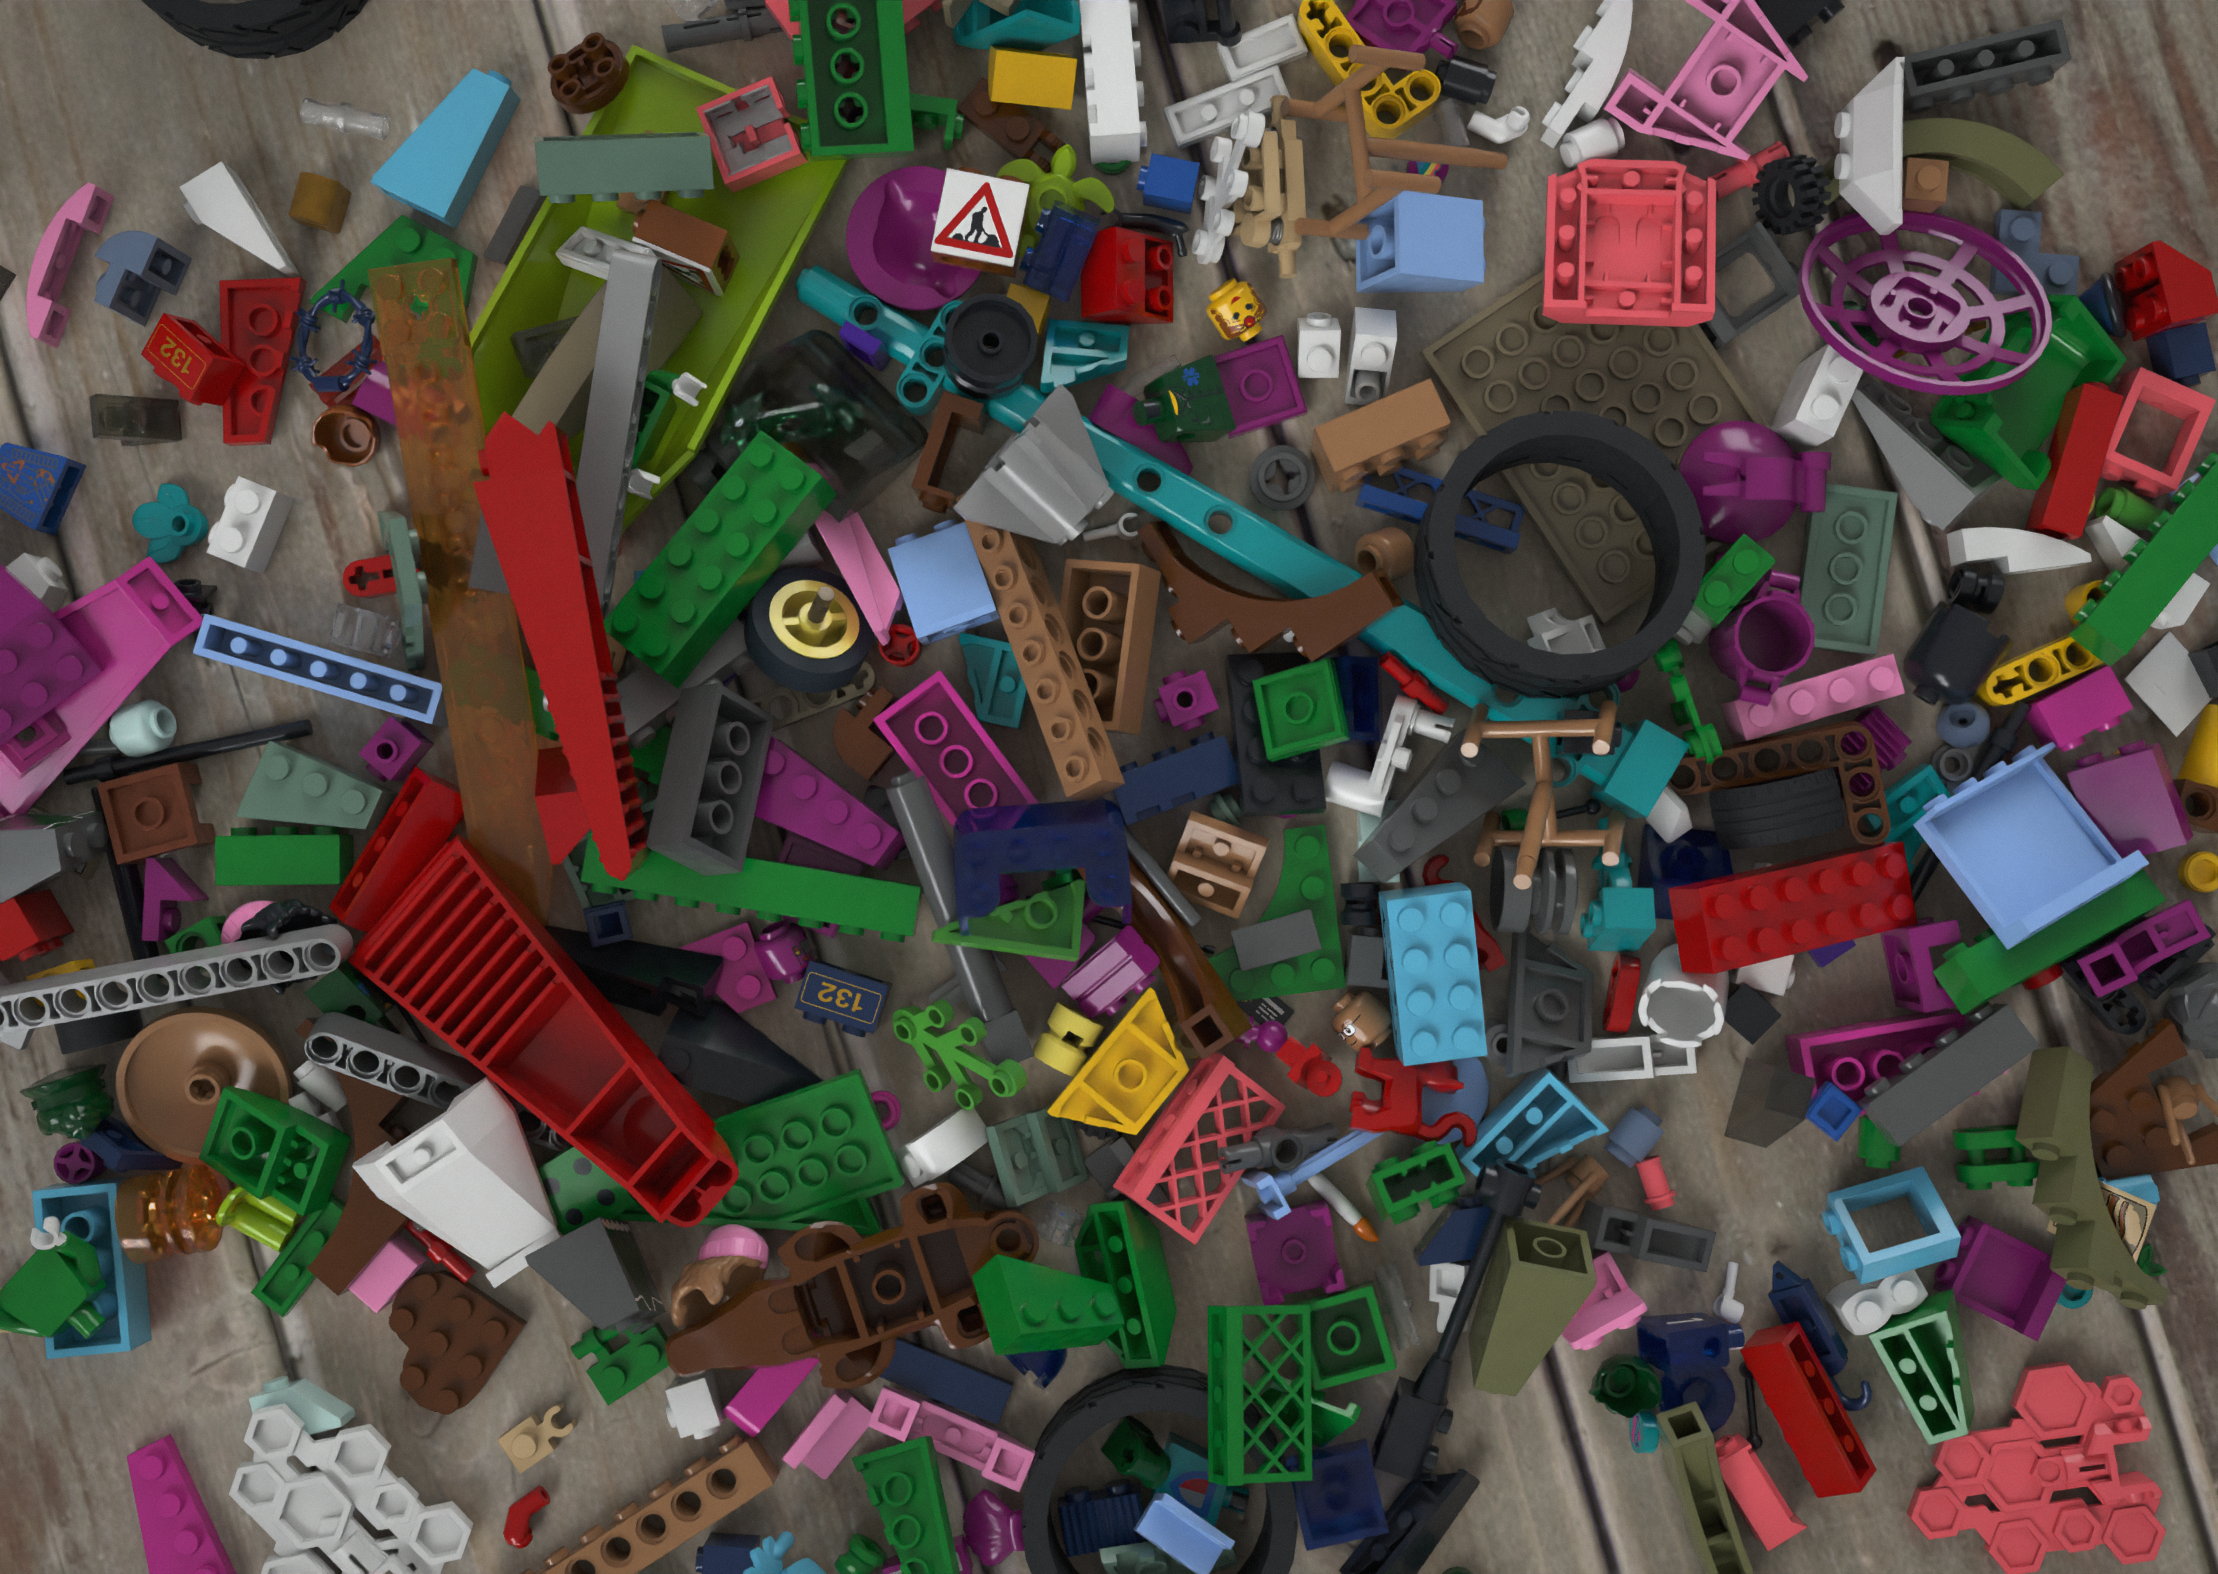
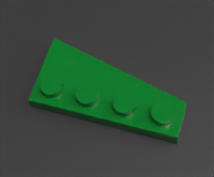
(912, 1505)

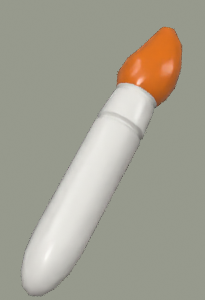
(1360, 1224)

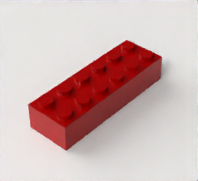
(1791, 907)

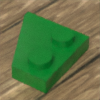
(1327, 1419)

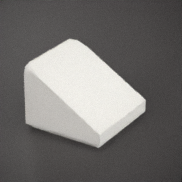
(1670, 816)

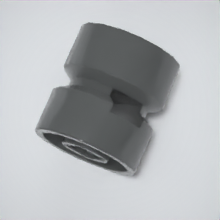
(702, 468)

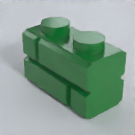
(1731, 580)

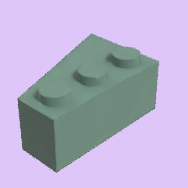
(311, 790)

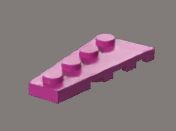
(172, 1515)

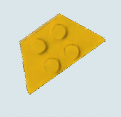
(1126, 1073)

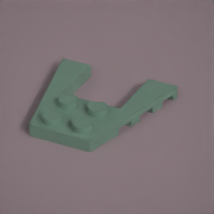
(410, 585)

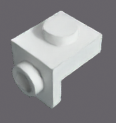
(1318, 346)

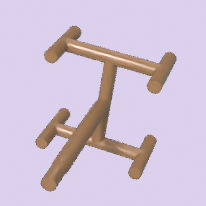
(1388, 183)
(1541, 820)

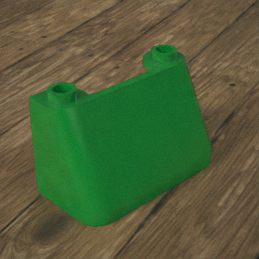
(2013, 421)

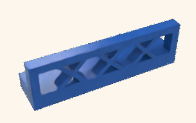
(1466, 527)

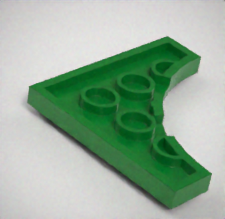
(1302, 885)

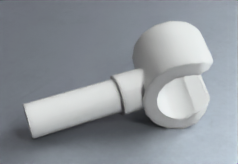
(1112, 530)
(1724, 1305)

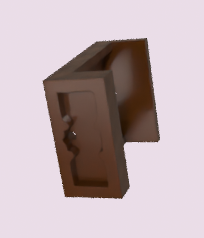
(951, 413)

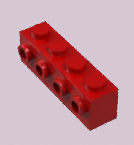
(399, 848)
(1808, 1410)

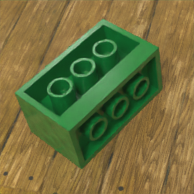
(876, 88)

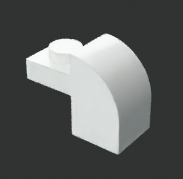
(942, 1146)

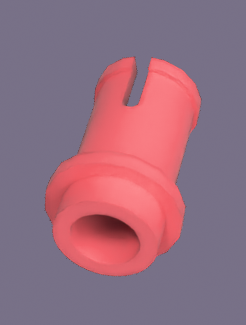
(1655, 1183)

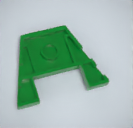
(399, 244)

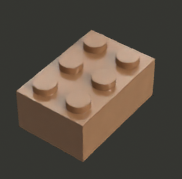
(1380, 437)

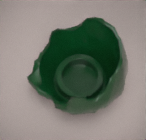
(1626, 1385)

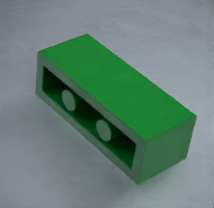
(283, 857)

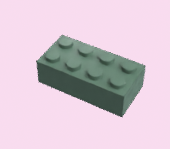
(624, 164)

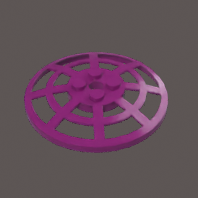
(1944, 309)

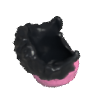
(270, 919)

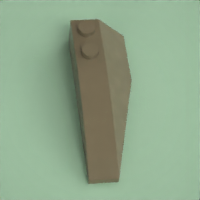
(565, 381)

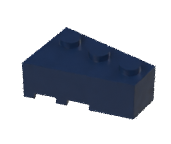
(1175, 778)

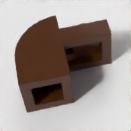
(855, 737)

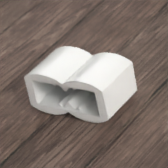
(1870, 1305)

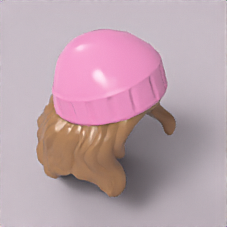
(724, 1266)

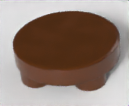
(588, 75)

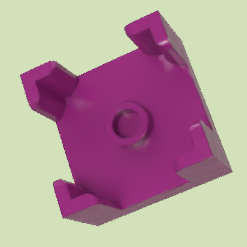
(1911, 964)
(1294, 1252)

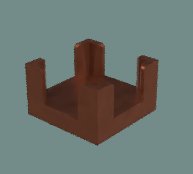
(154, 813)

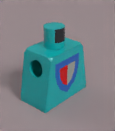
(1190, 1483)

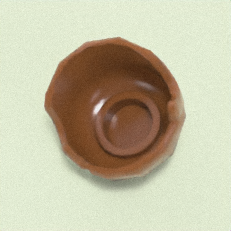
(347, 435)

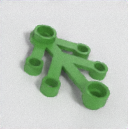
(914, 1028)

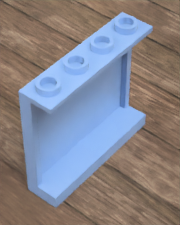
(2022, 846)

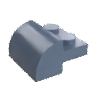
(137, 273)

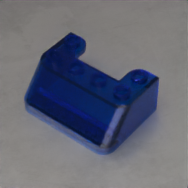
(1040, 839)

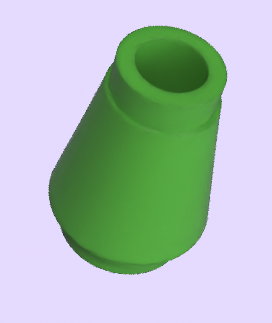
(2125, 508)

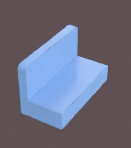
(1182, 1534)

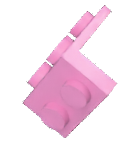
(1606, 1308)

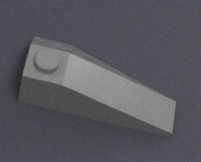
(1931, 469)

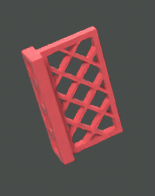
(1171, 1133)

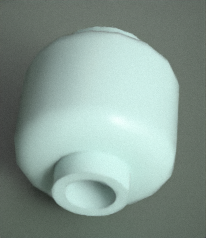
(142, 728)

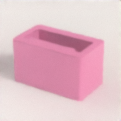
(388, 1273)

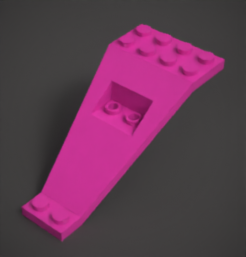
(127, 631)

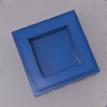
(1832, 1111)

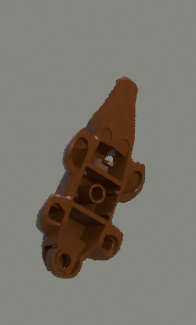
(861, 1292)

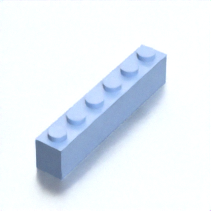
(321, 669)

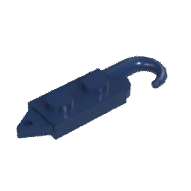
(1798, 1301)

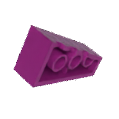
(819, 808)

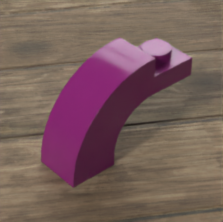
(2139, 945)

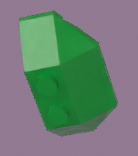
(1126, 1251)

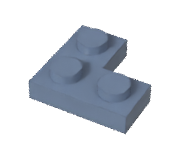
(2021, 234)

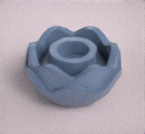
(1965, 735)

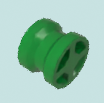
(861, 1556)

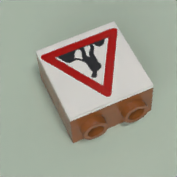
(981, 221)
(688, 246)

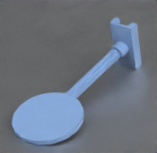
(1469, 1100)

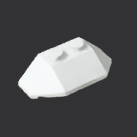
(1873, 149)

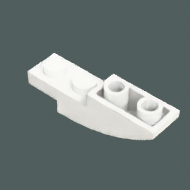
(1598, 65)

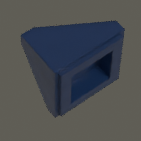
(608, 923)

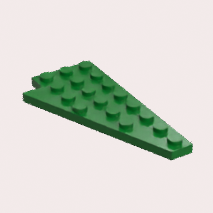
(805, 1160)

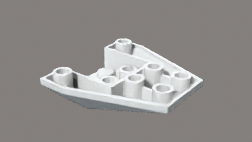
(467, 1178)

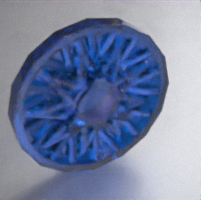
(1710, 1390)

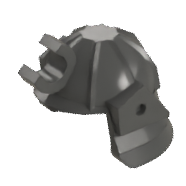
(2195, 1008)

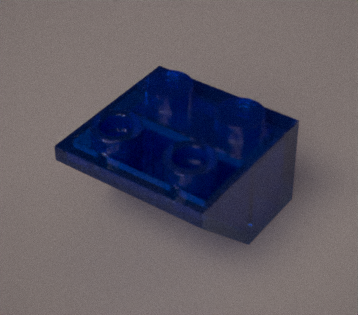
(1362, 698)

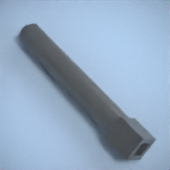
(974, 967)

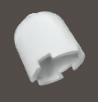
(1682, 1004)

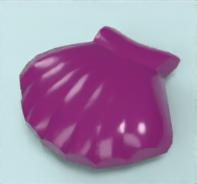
(992, 1528)

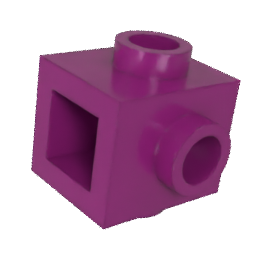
(1197, 689)

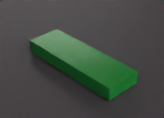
(288, 1275)

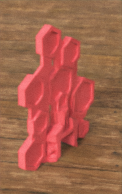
(2022, 1475)

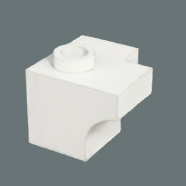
(1563, 635)

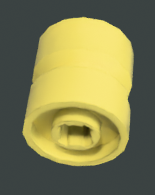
(1059, 1052)

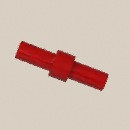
(1413, 683)
(442, 1252)

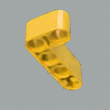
(1383, 95)
(2049, 658)

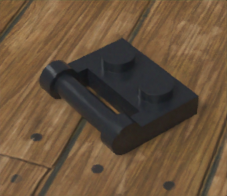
(1189, 22)

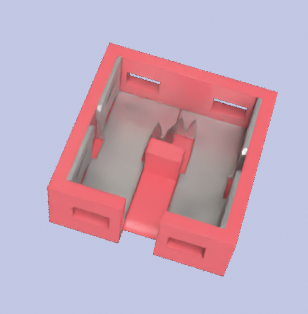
(751, 134)

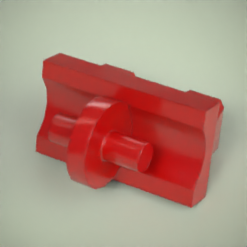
(1311, 1067)

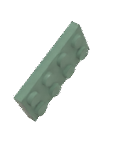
(1847, 568)

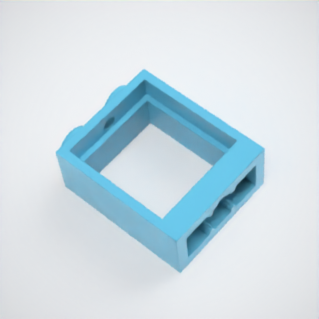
(1941, 1239)

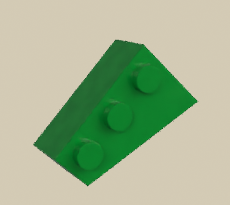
(1043, 1307)

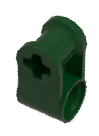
(1137, 1452)

